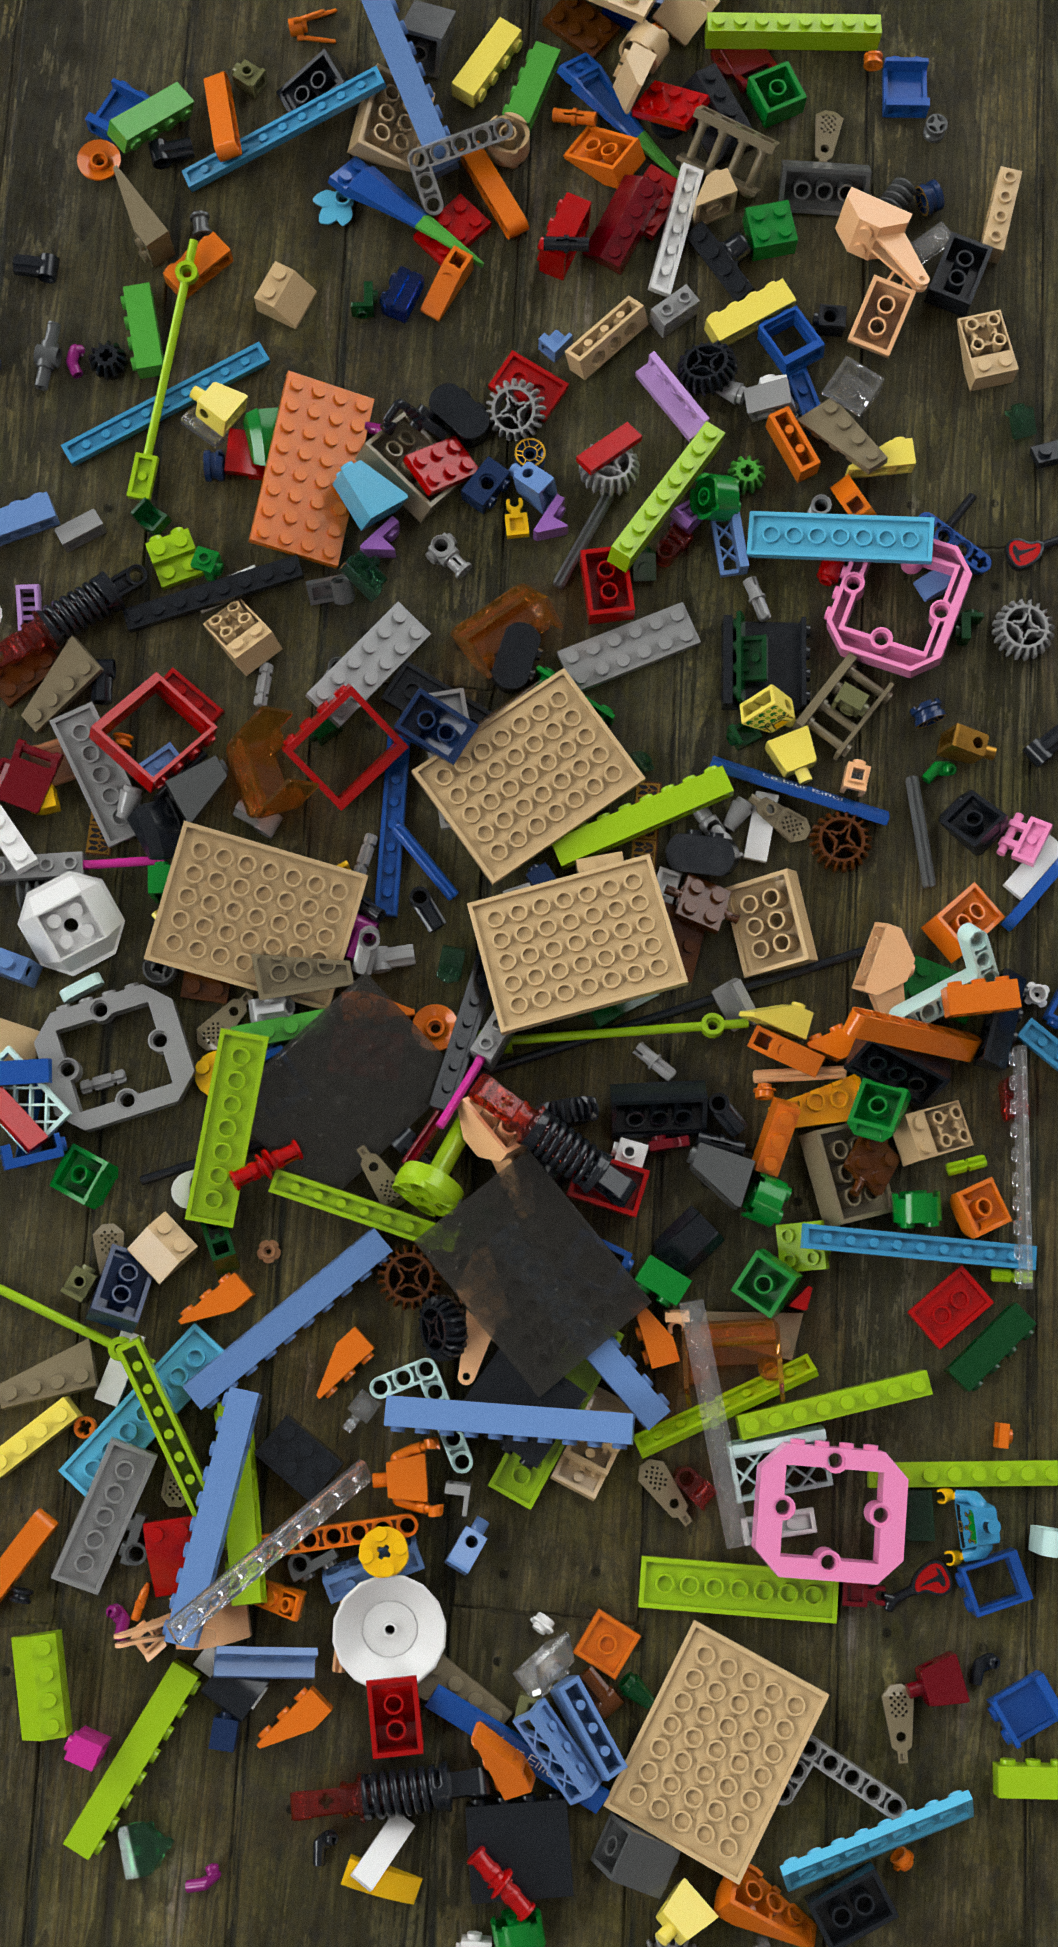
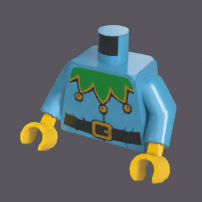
(976, 1525)

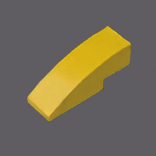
(393, 1884)

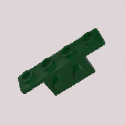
(751, 658)

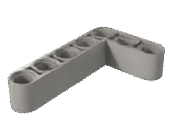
(451, 153)
(837, 1772)

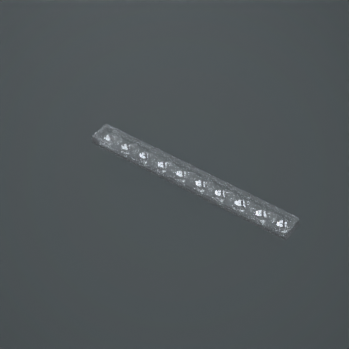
(1021, 1178)
(715, 1423)
(268, 1552)

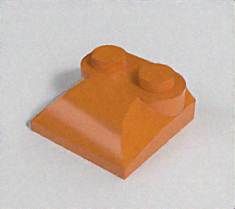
(979, 1208)

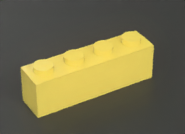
(487, 63)
(744, 316)
(37, 1434)

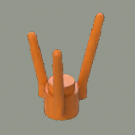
(298, 26)

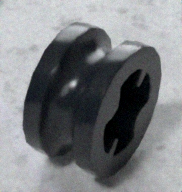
(21, 1595)

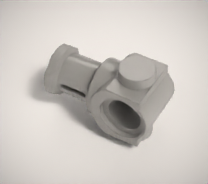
(449, 557)

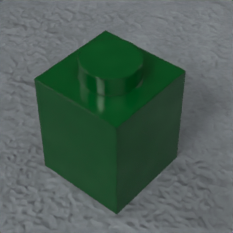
(325, 732)

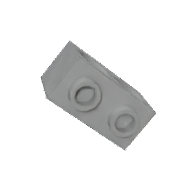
(674, 311)

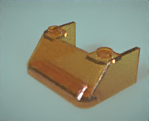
(483, 631)
(257, 769)
(742, 1344)

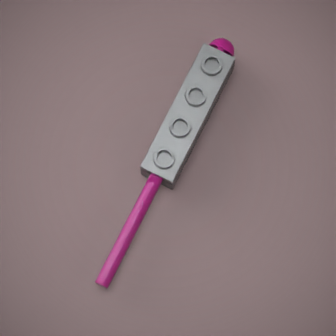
(55, 864)
(484, 1053)

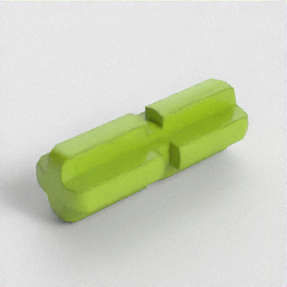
(962, 1166)
(1002, 1275)

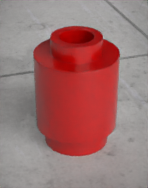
(829, 572)

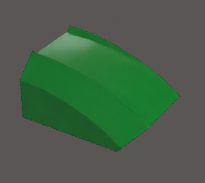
(259, 431)
(877, 1110)
(84, 1176)

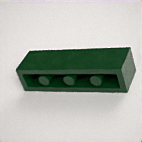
(990, 1347)

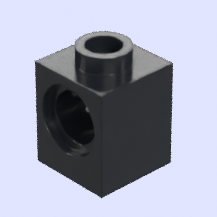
(834, 312)

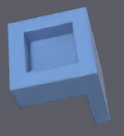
(555, 344)

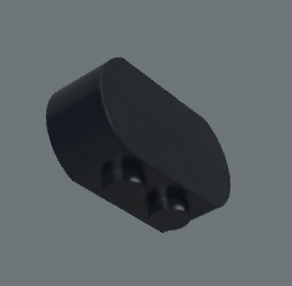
(460, 414)
(516, 658)
(702, 853)

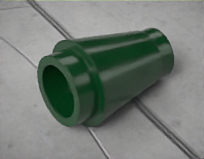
(636, 1690)

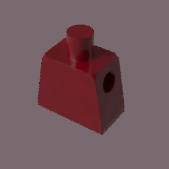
(939, 1681)

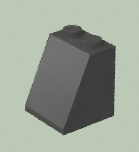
(431, 33)
(197, 787)
(721, 1172)
(634, 1857)

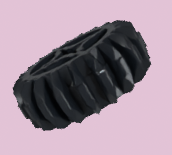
(707, 368)
(574, 1110)
(443, 1327)

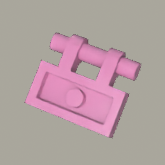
(1031, 841)

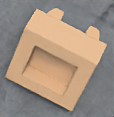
(673, 1317)

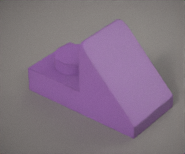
(685, 518)
(550, 523)
(378, 543)

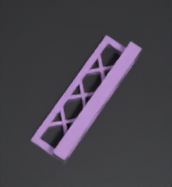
(671, 396)

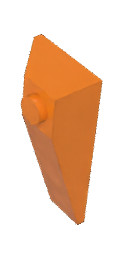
(763, 1910)

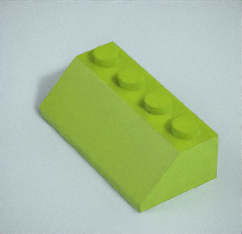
(42, 1686)

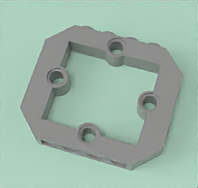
(176, 1052)

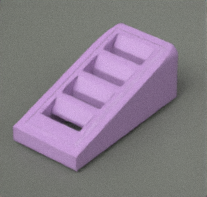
(29, 588)

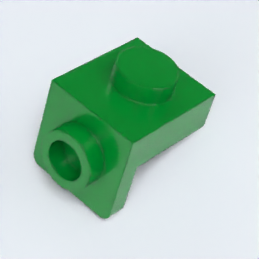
(208, 562)

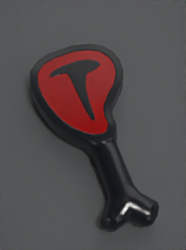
(1024, 554)
(929, 1578)

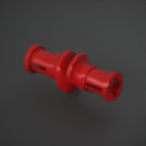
(265, 1165)
(501, 1883)

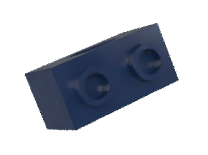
(488, 473)

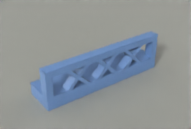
(738, 545)
(347, 1574)
(264, 1662)
(562, 1751)

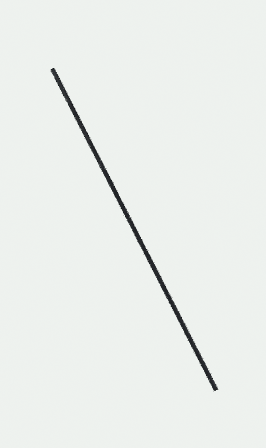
(567, 1045)

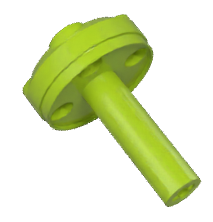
(430, 1185)

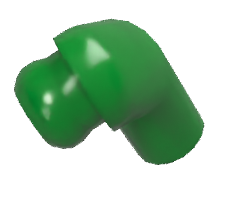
(939, 768)

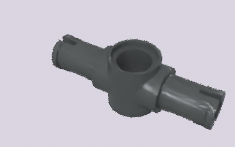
(47, 355)

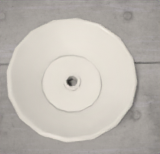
(371, 1651)

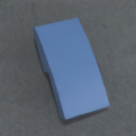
(932, 585)

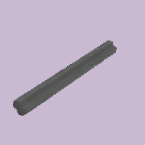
(582, 541)
(920, 832)

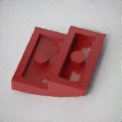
(238, 457)

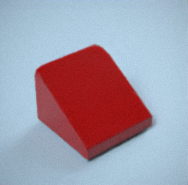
(801, 1300)

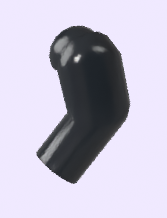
(982, 1664)
(321, 1844)

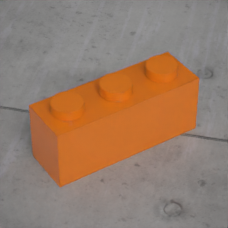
(210, 260)
(792, 444)
(980, 997)
(775, 1136)

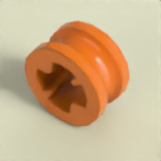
(873, 60)
(123, 740)
(78, 1424)

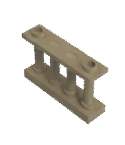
(746, 137)
(821, 704)

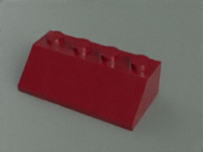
(624, 222)

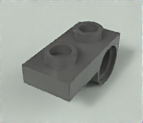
(330, 589)
(136, 1531)
(325, 1560)

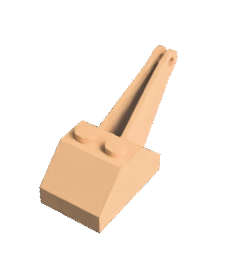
(877, 231)
(881, 315)
(885, 967)
(488, 1135)
(475, 1350)
(223, 1628)

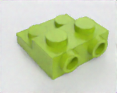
(172, 557)

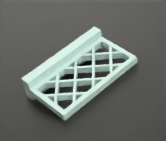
(48, 1095)
(768, 1443)

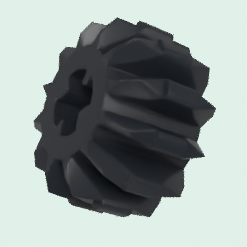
(108, 360)

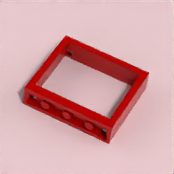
(133, 701)
(370, 773)

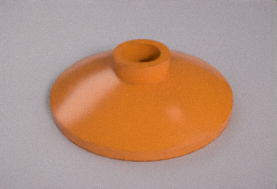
(98, 152)
(436, 1015)

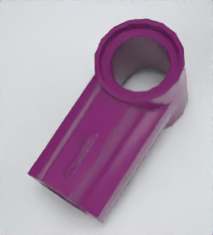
(360, 922)

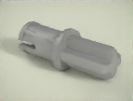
(757, 598)
(654, 1061)

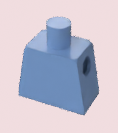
(534, 485)
(15, 966)
(461, 1556)

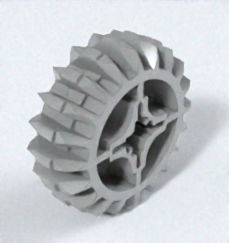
(498, 416)
(611, 478)
(1040, 631)

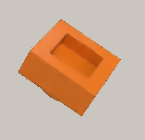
(1002, 1435)

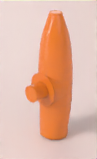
(140, 1602)

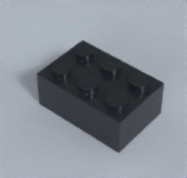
(958, 274)
(299, 1457)
(851, 1906)

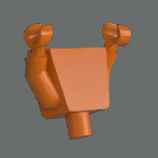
(408, 1479)

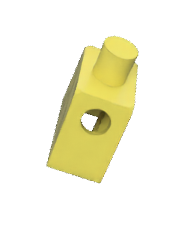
(219, 406)
(793, 754)
(683, 1914)

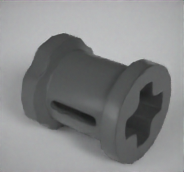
(200, 224)

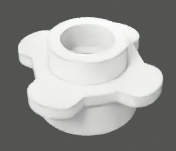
(1042, 990)
(542, 1623)

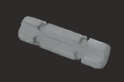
(263, 684)
(365, 853)
(103, 1081)

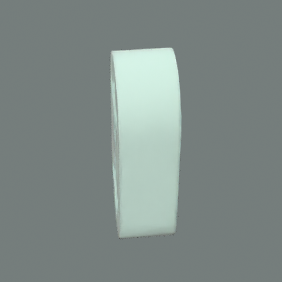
(81, 988)

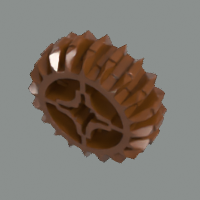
(848, 845)
(397, 1289)

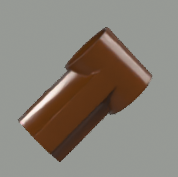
(603, 1696)

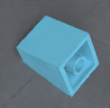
(367, 493)

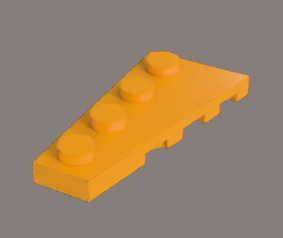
(828, 1103)

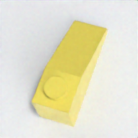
(900, 459)
(786, 1020)

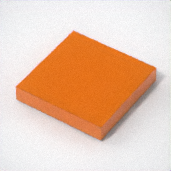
(606, 1643)

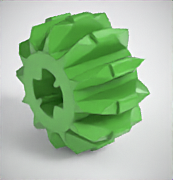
(749, 467)

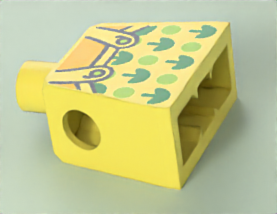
(768, 710)

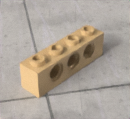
(1000, 211)
(606, 337)

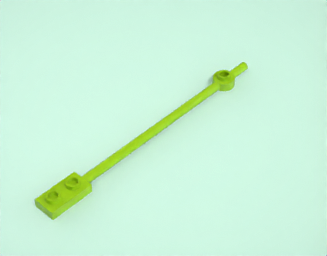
(145, 463)
(709, 1019)
(65, 1321)

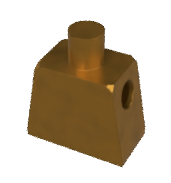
(965, 745)

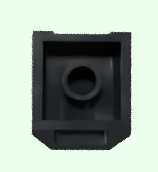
(974, 822)
(157, 828)
(687, 1242)

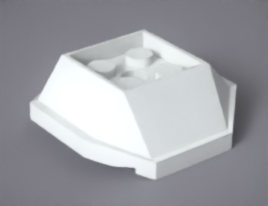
(78, 898)

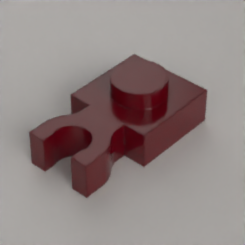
(660, 1143)
(859, 1594)

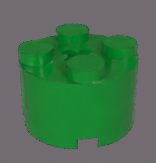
(715, 497)
(766, 1199)
(917, 1207)
(511, 1933)

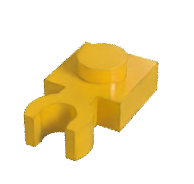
(516, 522)

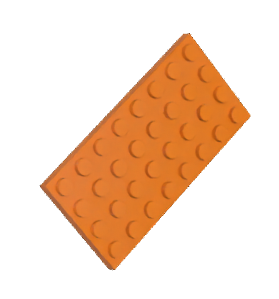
(312, 438)

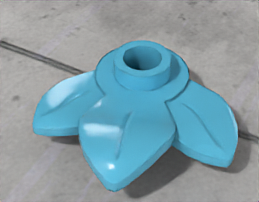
(333, 209)

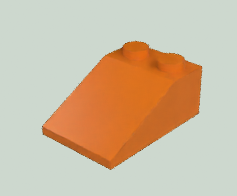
(606, 155)
(968, 907)

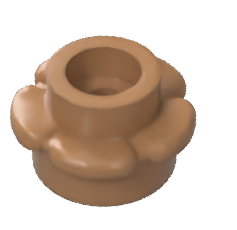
(262, 1251)

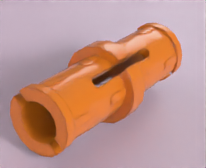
(574, 116)

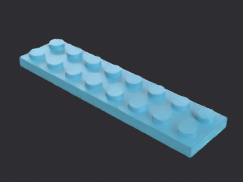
(840, 537)
(129, 1420)
(878, 1840)

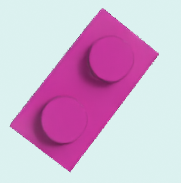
(86, 1748)

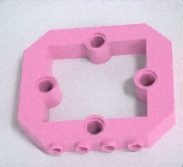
(892, 655)
(888, 1533)

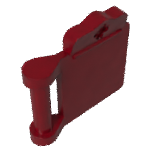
(741, 62)
(25, 782)

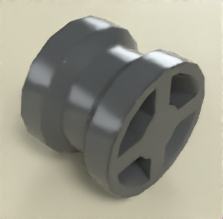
(939, 124)

